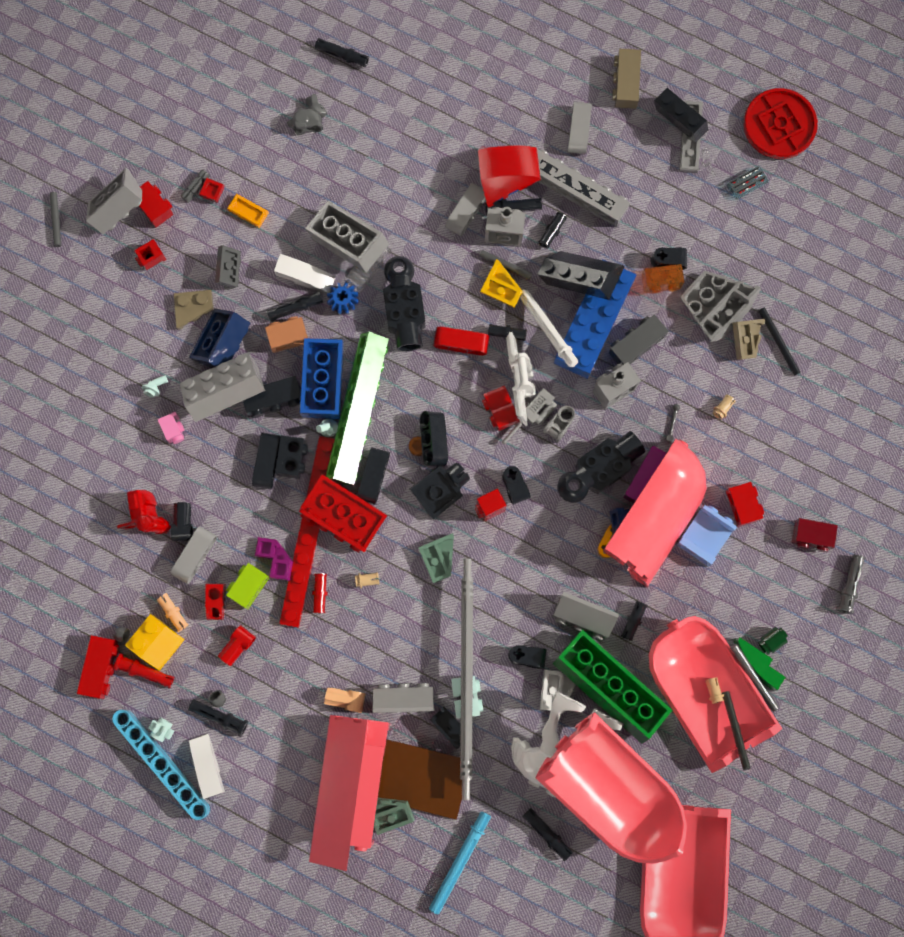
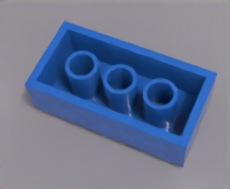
(322, 378)

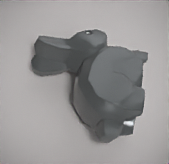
(308, 119)

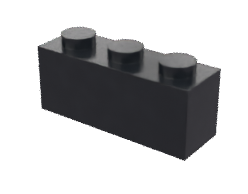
(681, 115)
(276, 395)

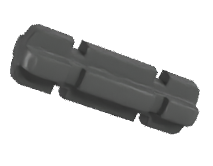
(195, 186)

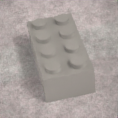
(347, 236)
(221, 386)

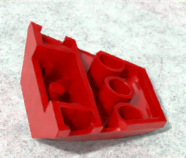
(507, 170)

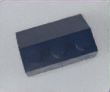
(220, 338)

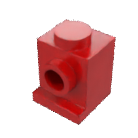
(146, 250)

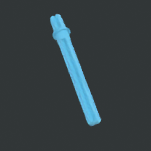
(460, 862)

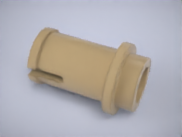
(721, 410)
(365, 580)
(714, 690)

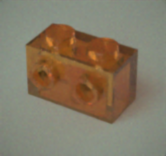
(662, 278)

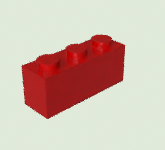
(98, 667)

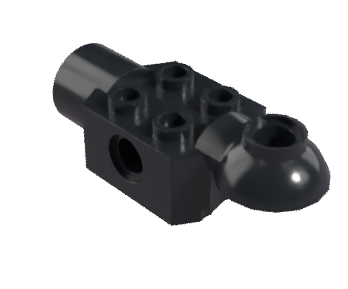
(403, 305)
(601, 467)

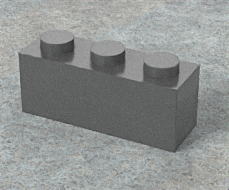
(638, 340)

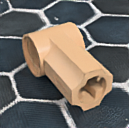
(345, 699)

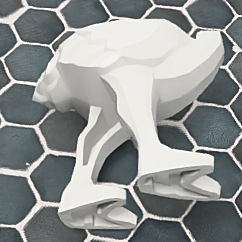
(530, 759)

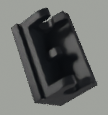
(447, 726)

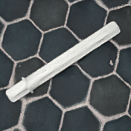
(563, 349)

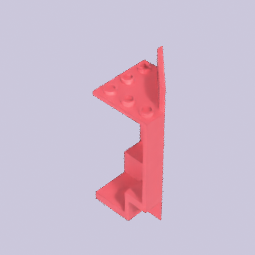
(348, 789)

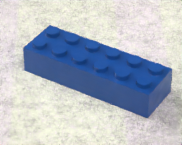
(593, 326)

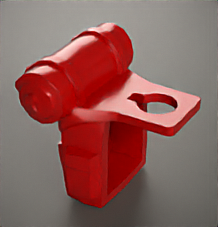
(144, 513)

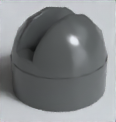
(122, 634)
(217, 698)

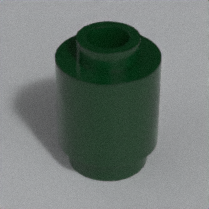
(773, 640)

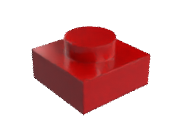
(212, 190)

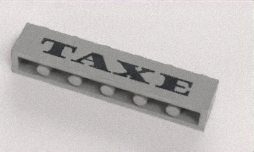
(581, 189)

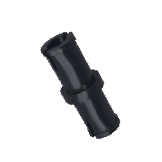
(552, 230)
(502, 331)
(634, 621)

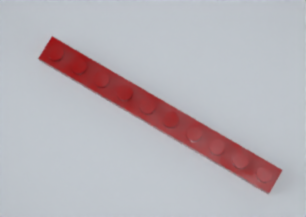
(305, 546)

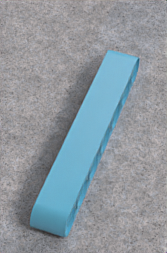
(152, 759)

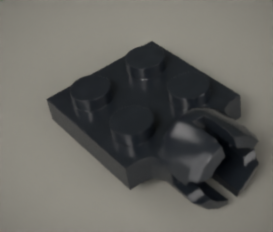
(440, 488)

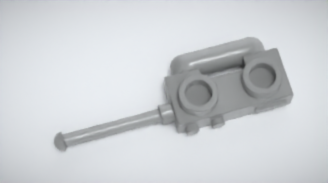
(541, 399)

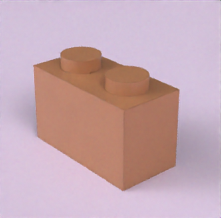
(286, 334)

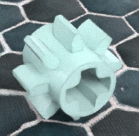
(161, 729)

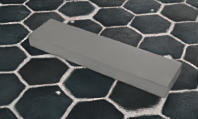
(689, 149)

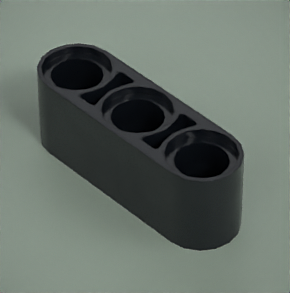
(433, 438)
(266, 461)
(373, 475)

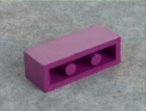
(644, 473)

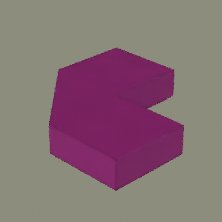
(281, 562)

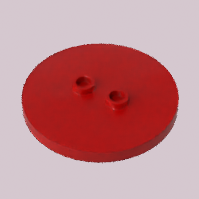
(780, 123)

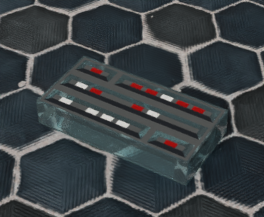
(747, 182)

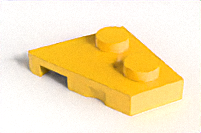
(501, 286)

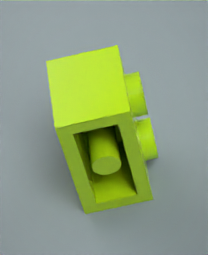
(247, 586)

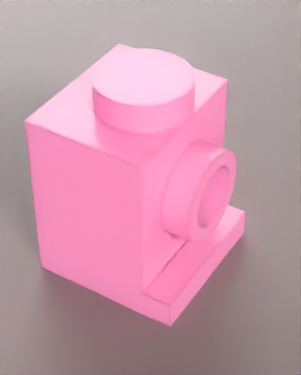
(172, 428)

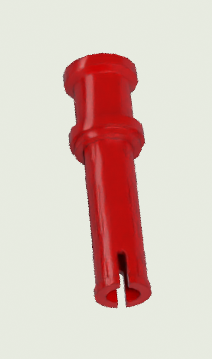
(136, 668)

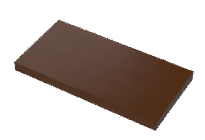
(422, 778)

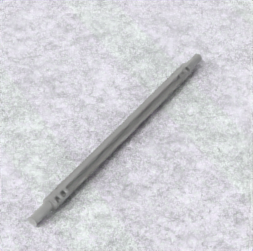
(466, 679)

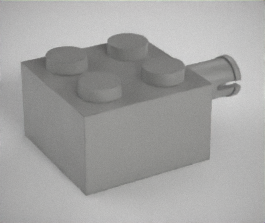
(504, 226)
(616, 385)

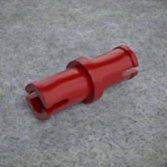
(319, 593)

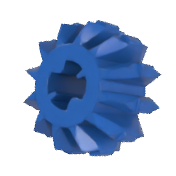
(337, 294)

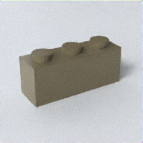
(627, 78)

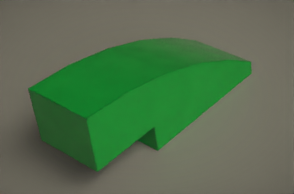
(760, 663)

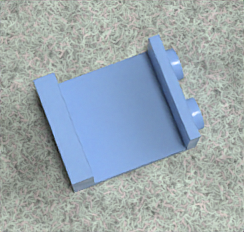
(706, 535)

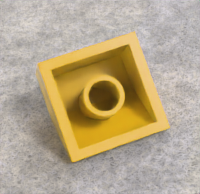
(154, 642)

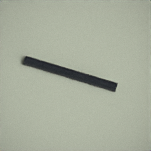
(779, 341)

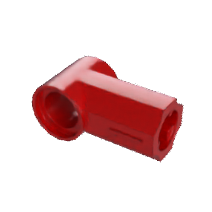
(239, 641)

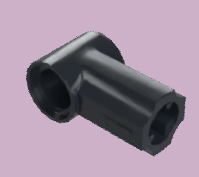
(181, 528)

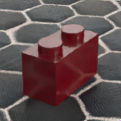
(814, 534)

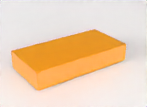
(247, 210)

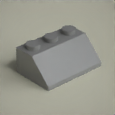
(114, 202)
(585, 616)
(403, 698)

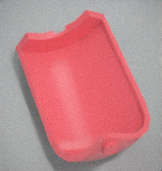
(659, 514)
(680, 665)
(615, 793)
(690, 891)

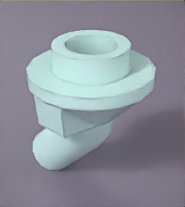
(151, 388)
(327, 428)

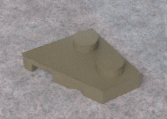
(191, 306)
(747, 338)

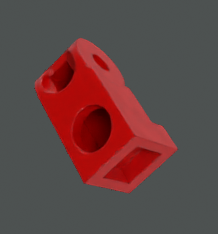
(215, 601)

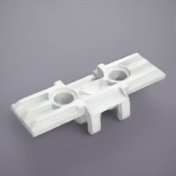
(522, 371)

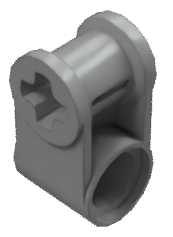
(558, 426)

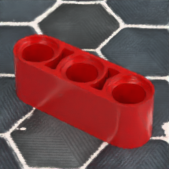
(461, 341)

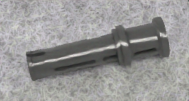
(849, 592)

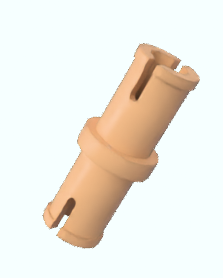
(172, 612)

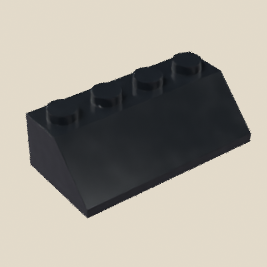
(581, 274)

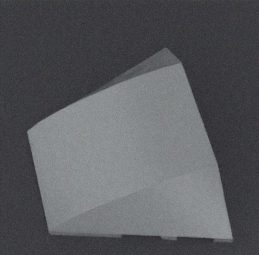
(718, 303)

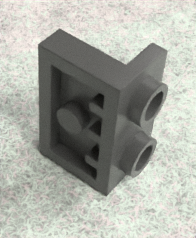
(228, 267)

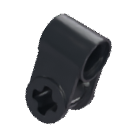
(670, 256)
(517, 488)
(532, 656)

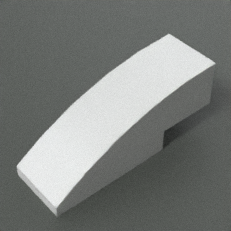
(304, 274)
(206, 766)

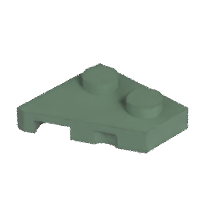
(438, 557)
(391, 814)

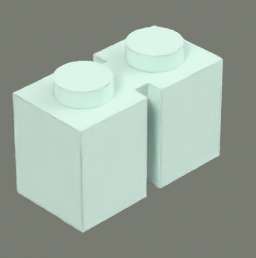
(477, 705)

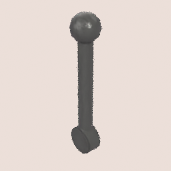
(669, 438)

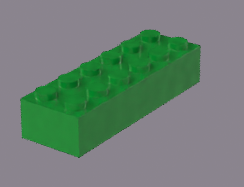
(612, 687)

